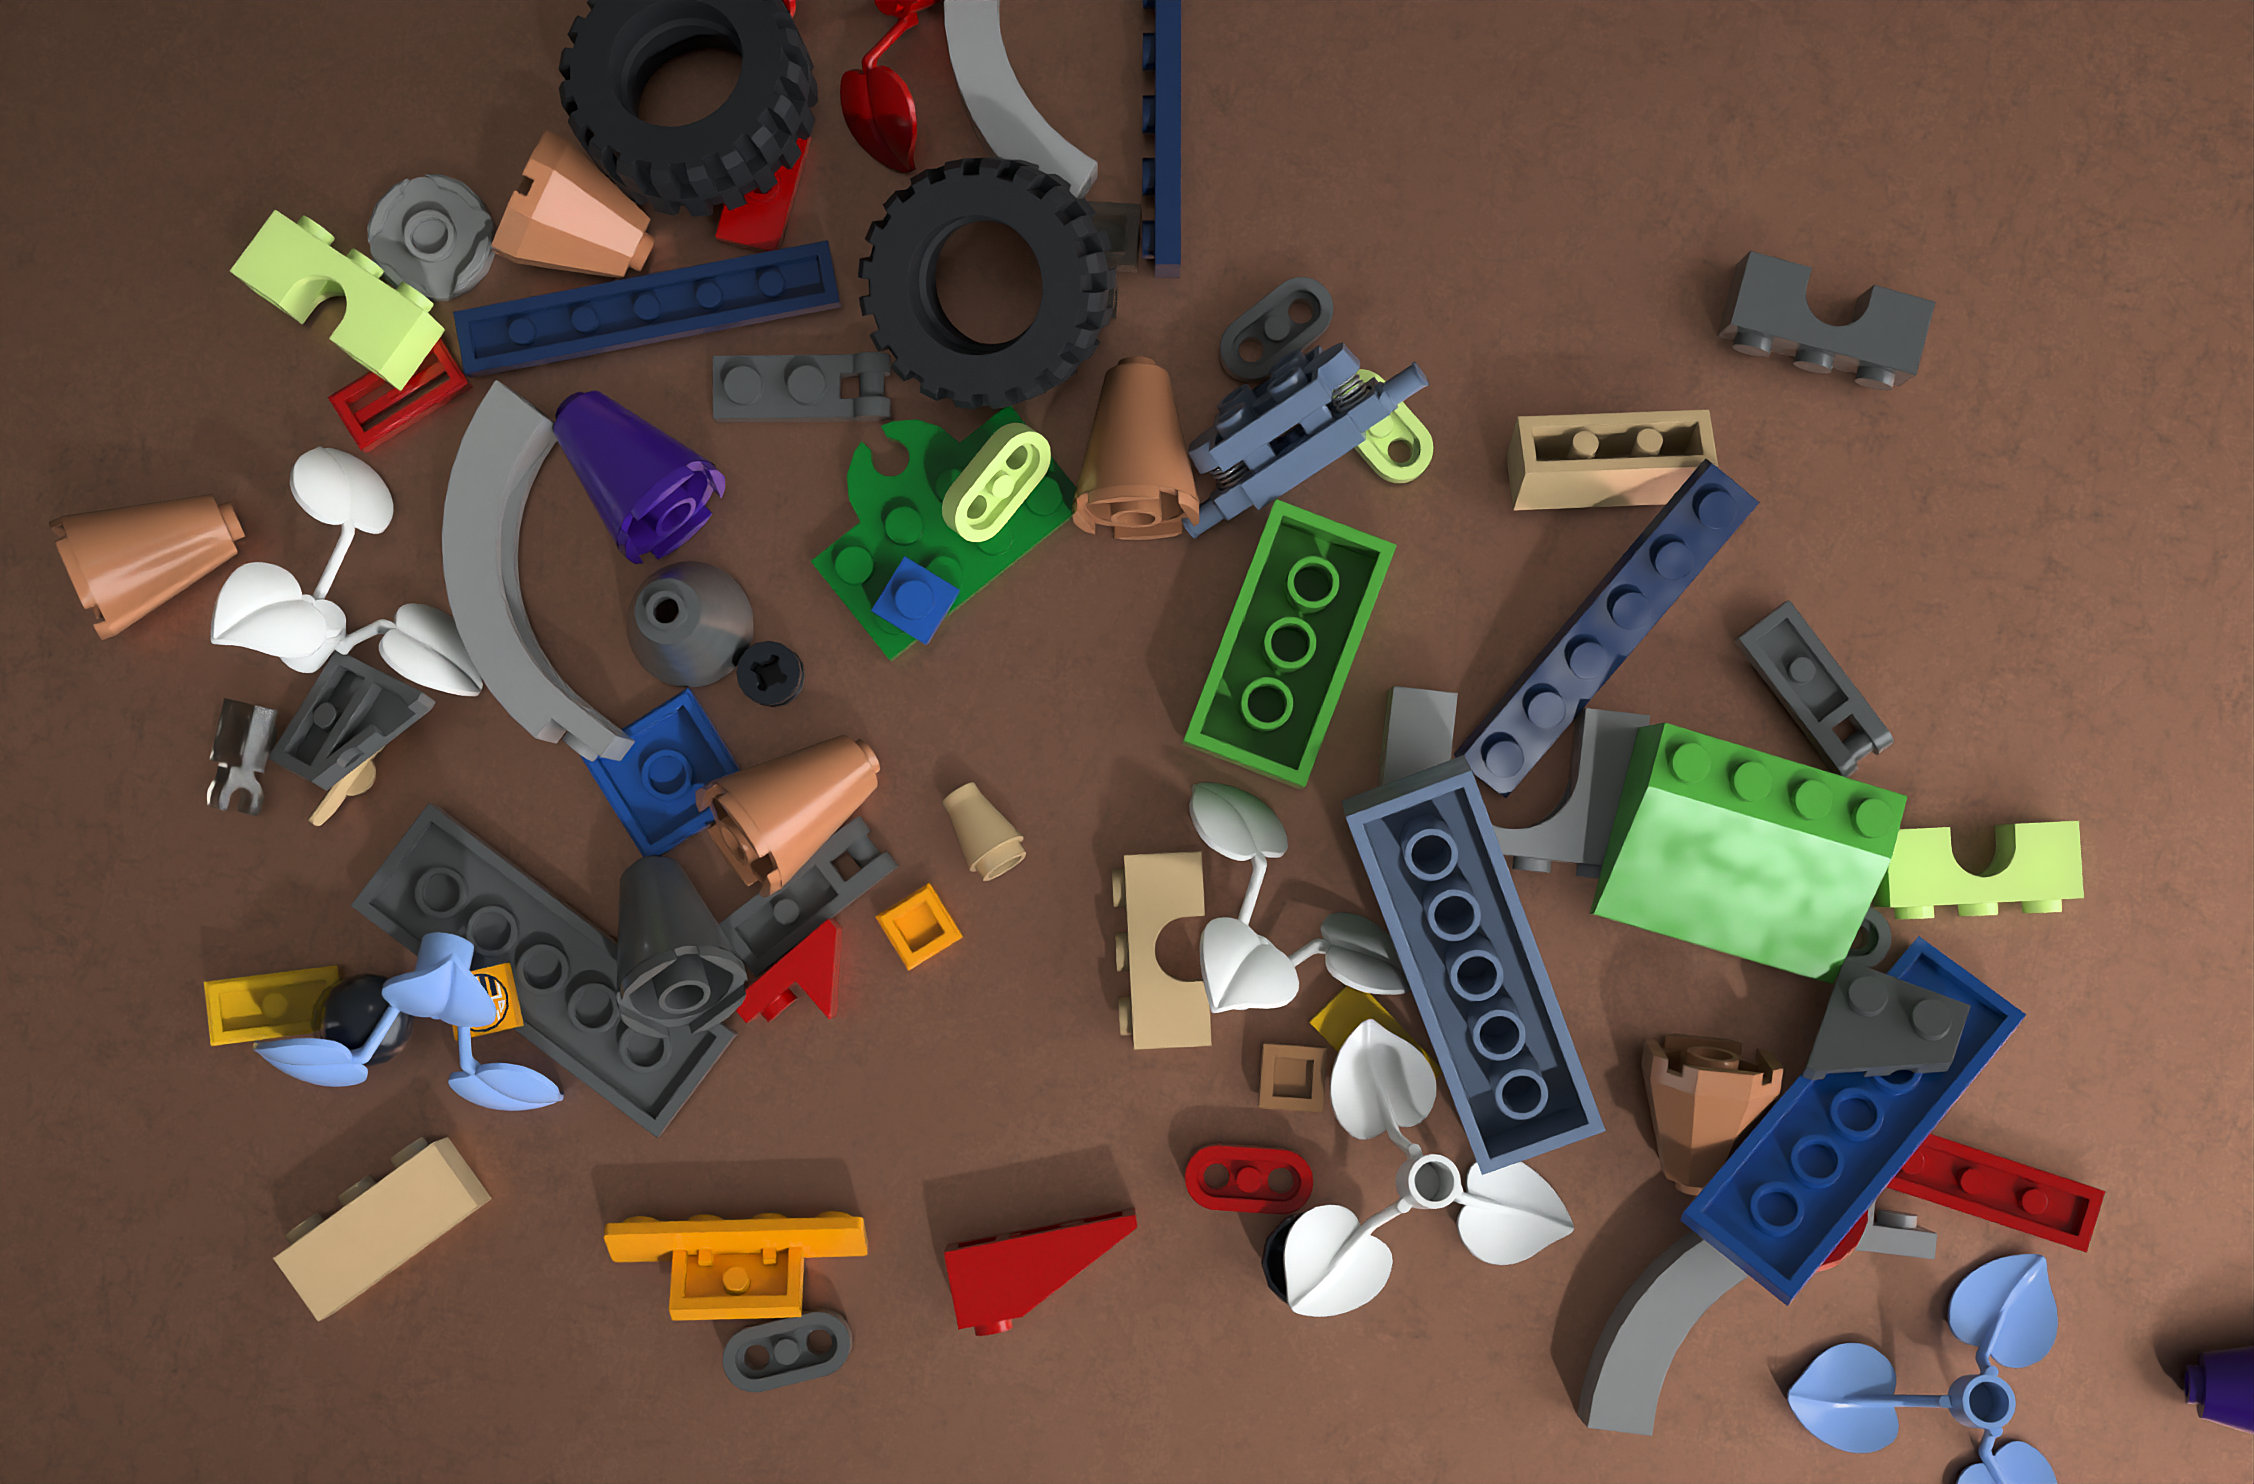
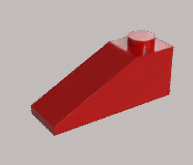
(1018, 1269)

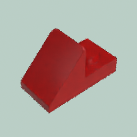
(810, 964)

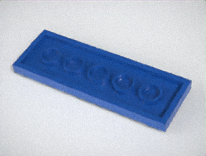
(1840, 1142)

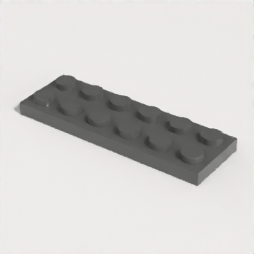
(560, 963)

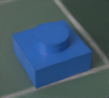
(915, 601)

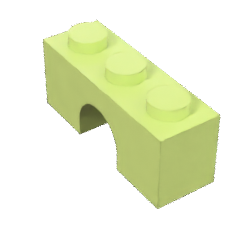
(298, 270)
(2029, 865)

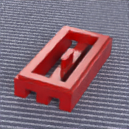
(408, 415)

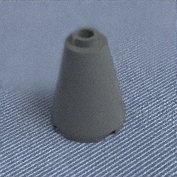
(705, 637)
(672, 953)

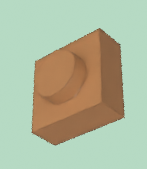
(1292, 1077)

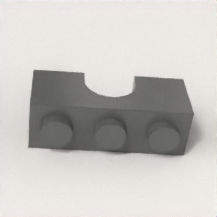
(1771, 313)

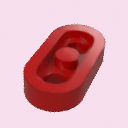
(1248, 1179)

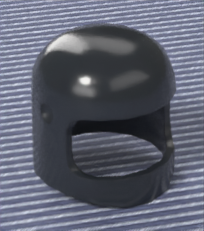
(351, 1011)

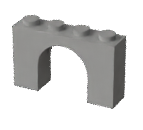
(1578, 829)

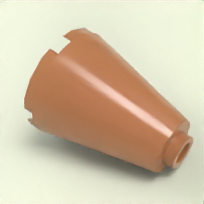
(1136, 458)
(143, 554)
(787, 808)

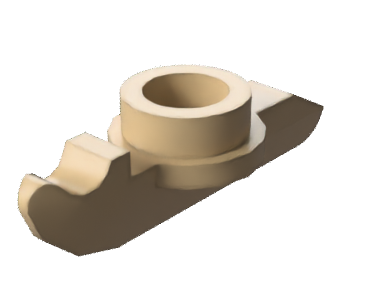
(353, 784)

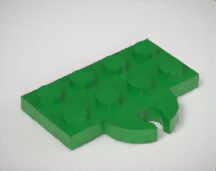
(905, 519)

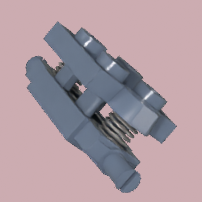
(1294, 394)

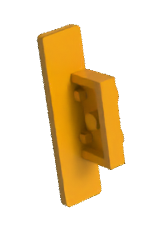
(736, 1265)

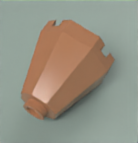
(571, 217)
(1705, 1102)

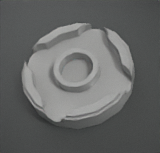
(432, 236)

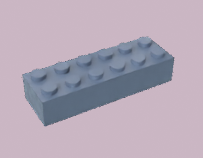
(1473, 964)

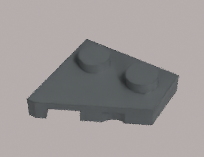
(346, 720)
(1884, 1027)

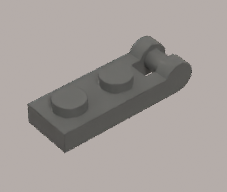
(799, 388)
(1813, 688)
(774, 925)

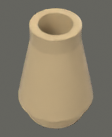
(984, 834)

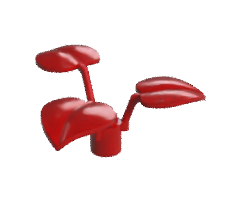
(877, 99)

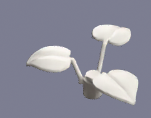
(266, 610)
(1246, 968)
(1388, 1085)

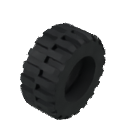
(700, 161)
(906, 296)

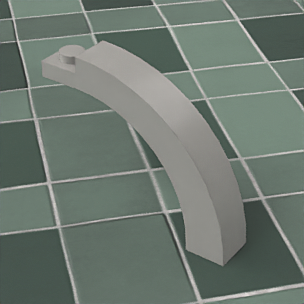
(996, 102)
(482, 575)
(1669, 1299)

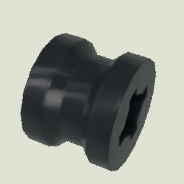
(781, 679)

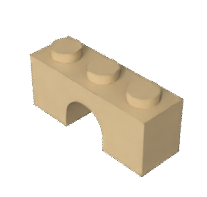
(1161, 1007)

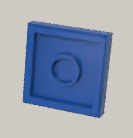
(658, 776)

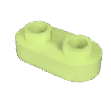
(1401, 427)
(996, 482)

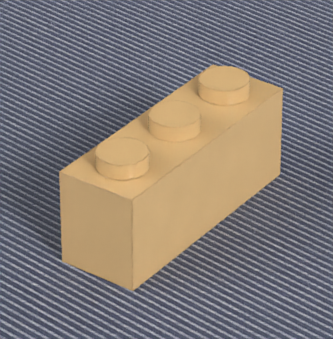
(1606, 458)
(380, 1225)

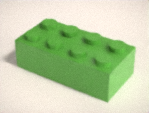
(1289, 644)

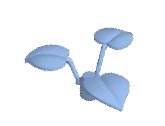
(436, 989)
(1997, 1307)

